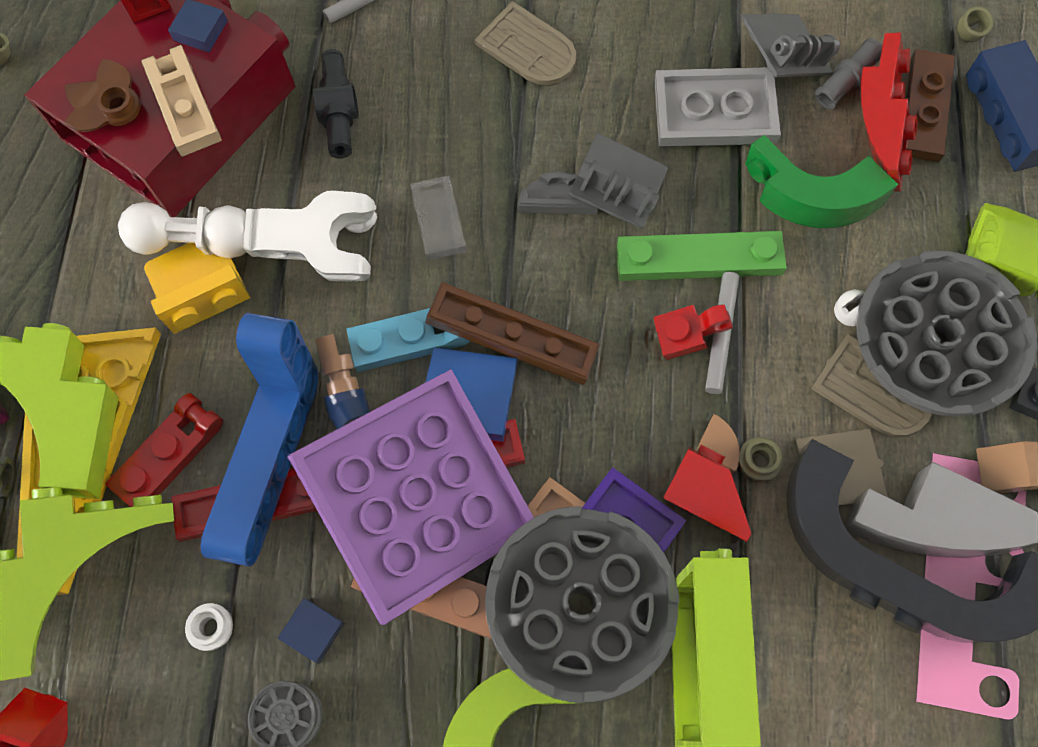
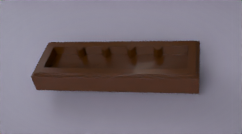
(930, 100)

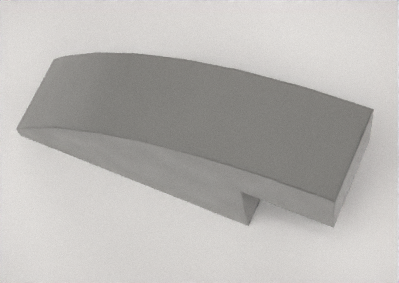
(945, 518)

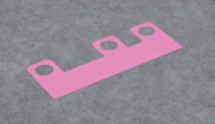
(946, 666)

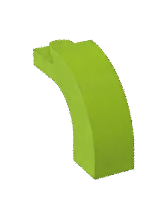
(489, 706)

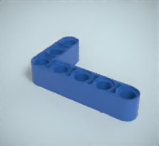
(270, 434)

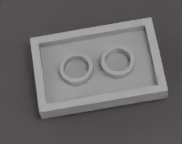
(716, 106)

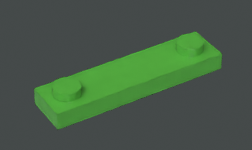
(700, 255)

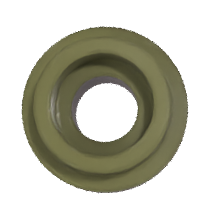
(769, 450)

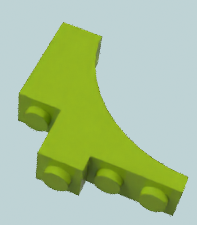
(67, 412)
(53, 548)

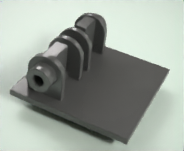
(789, 46)
(619, 181)

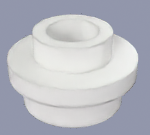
(195, 627)

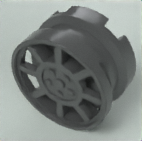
(285, 715)

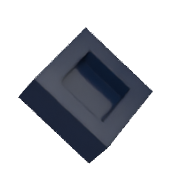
(198, 25)
(311, 630)

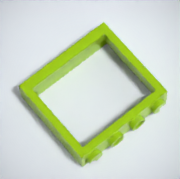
(715, 655)

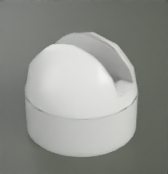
(841, 313)

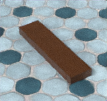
(512, 333)

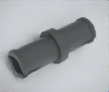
(848, 74)

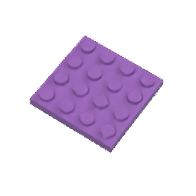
(412, 494)

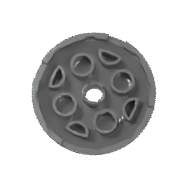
(973, 306)
(571, 653)

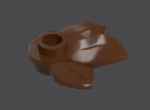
(104, 100)

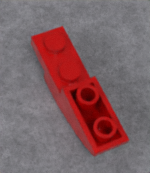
(887, 110)

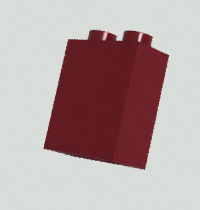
(239, 80)

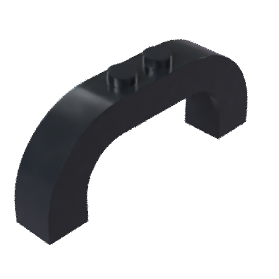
(880, 582)

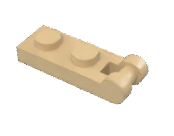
(181, 101)

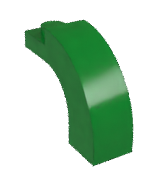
(817, 199)

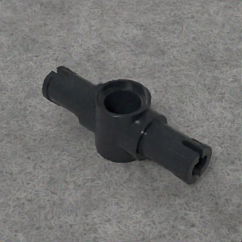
(336, 104)

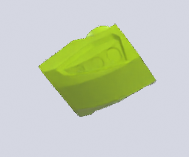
(1008, 244)

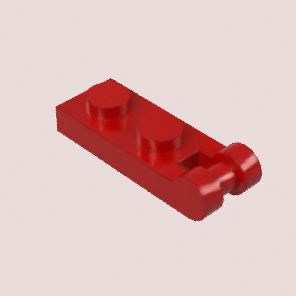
(165, 451)

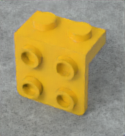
(193, 286)

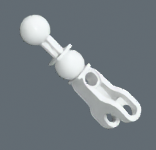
(262, 232)

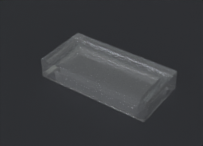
(438, 218)

